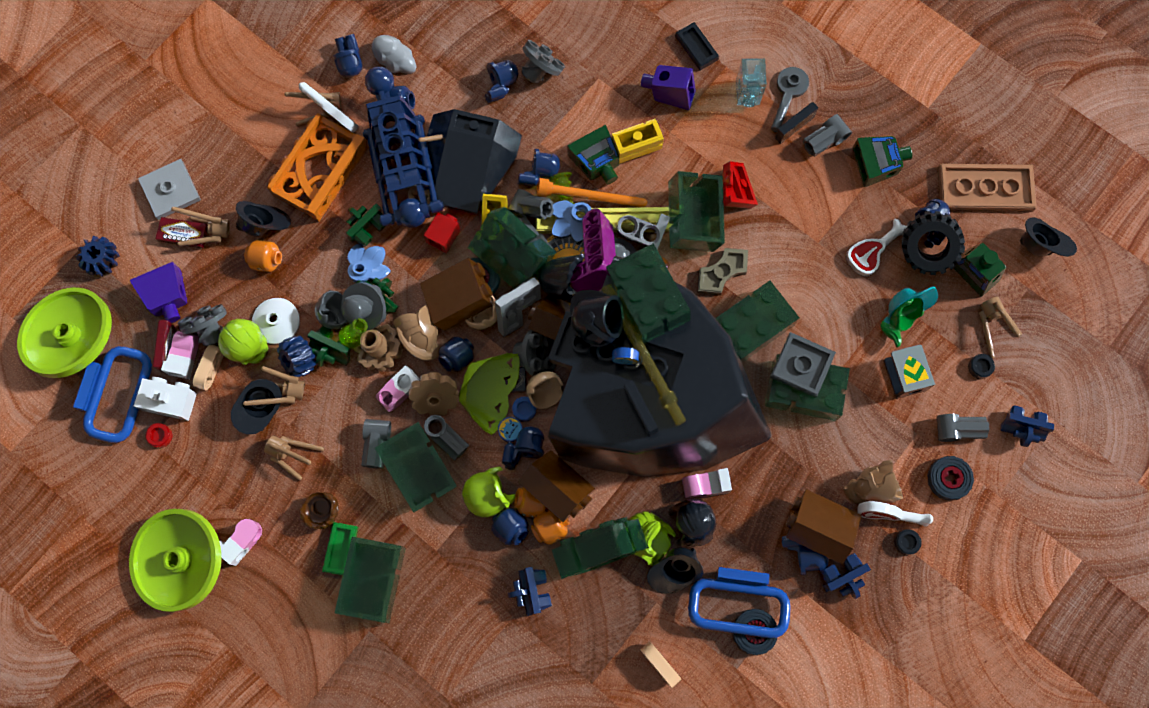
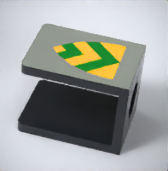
(909, 371)

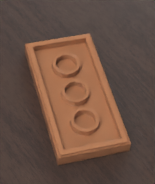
(987, 187)

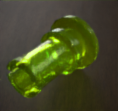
(562, 180)
(351, 334)

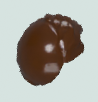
(319, 510)

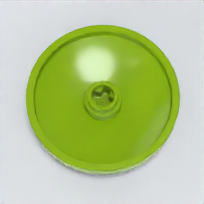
(64, 332)
(175, 560)

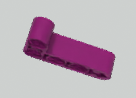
(598, 251)

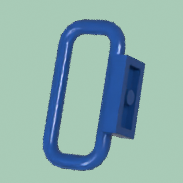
(93, 386)
(742, 582)

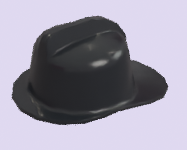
(259, 219)
(1045, 240)
(255, 418)
(675, 571)

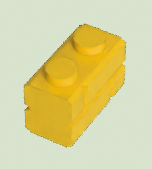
(638, 140)

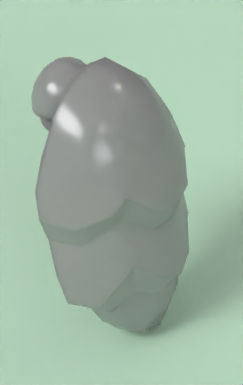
(393, 54)

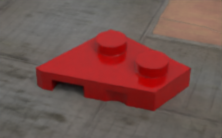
(737, 186)

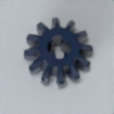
(103, 261)
(296, 356)

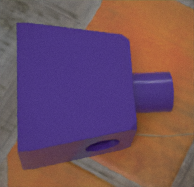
(671, 85)
(162, 291)

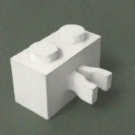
(165, 399)

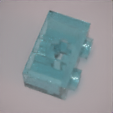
(751, 82)

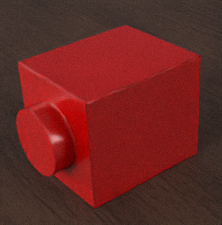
(442, 232)

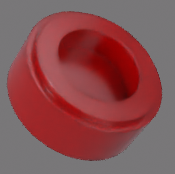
(158, 435)

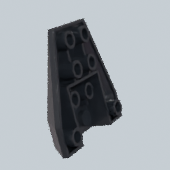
(469, 157)

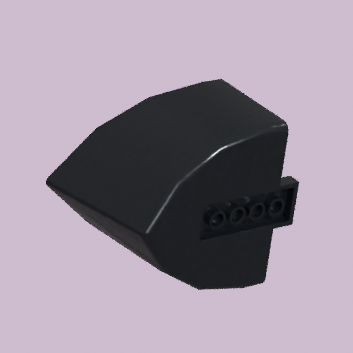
(698, 363)

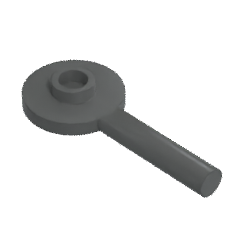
(791, 83)

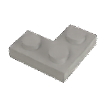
(510, 306)

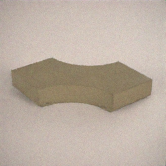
(713, 278)

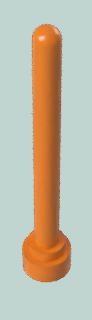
(546, 188)

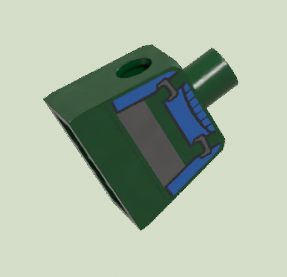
(595, 155)
(879, 158)
(980, 268)

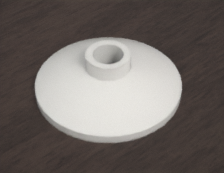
(286, 323)

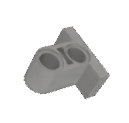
(640, 226)

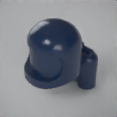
(348, 57)
(501, 76)
(543, 166)
(934, 237)
(528, 445)
(808, 559)

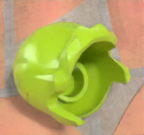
(242, 342)
(484, 493)
(656, 535)

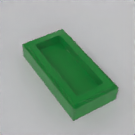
(338, 547)

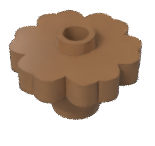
(379, 348)
(433, 394)

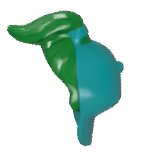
(905, 309)

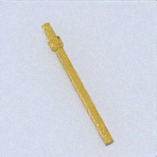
(667, 397)

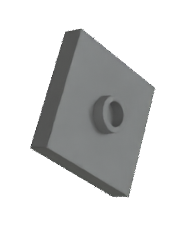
(169, 188)

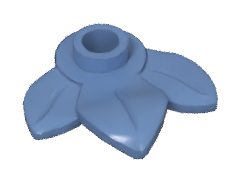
(568, 222)
(367, 260)

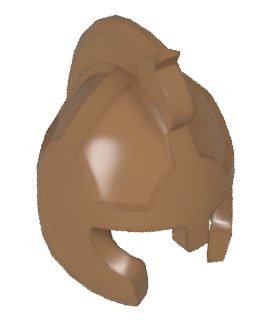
(418, 334)
(875, 485)

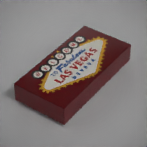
(176, 230)
(163, 343)

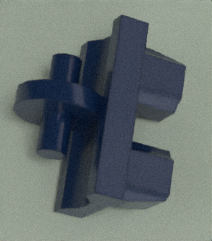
(1027, 428)
(834, 579)
(526, 591)

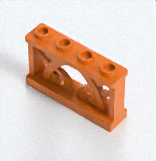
(302, 150)

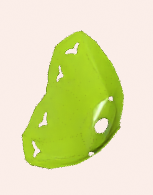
(486, 388)

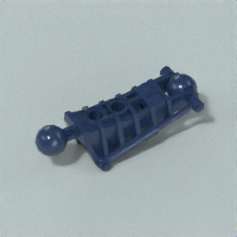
(411, 211)

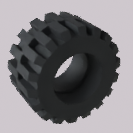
(939, 261)

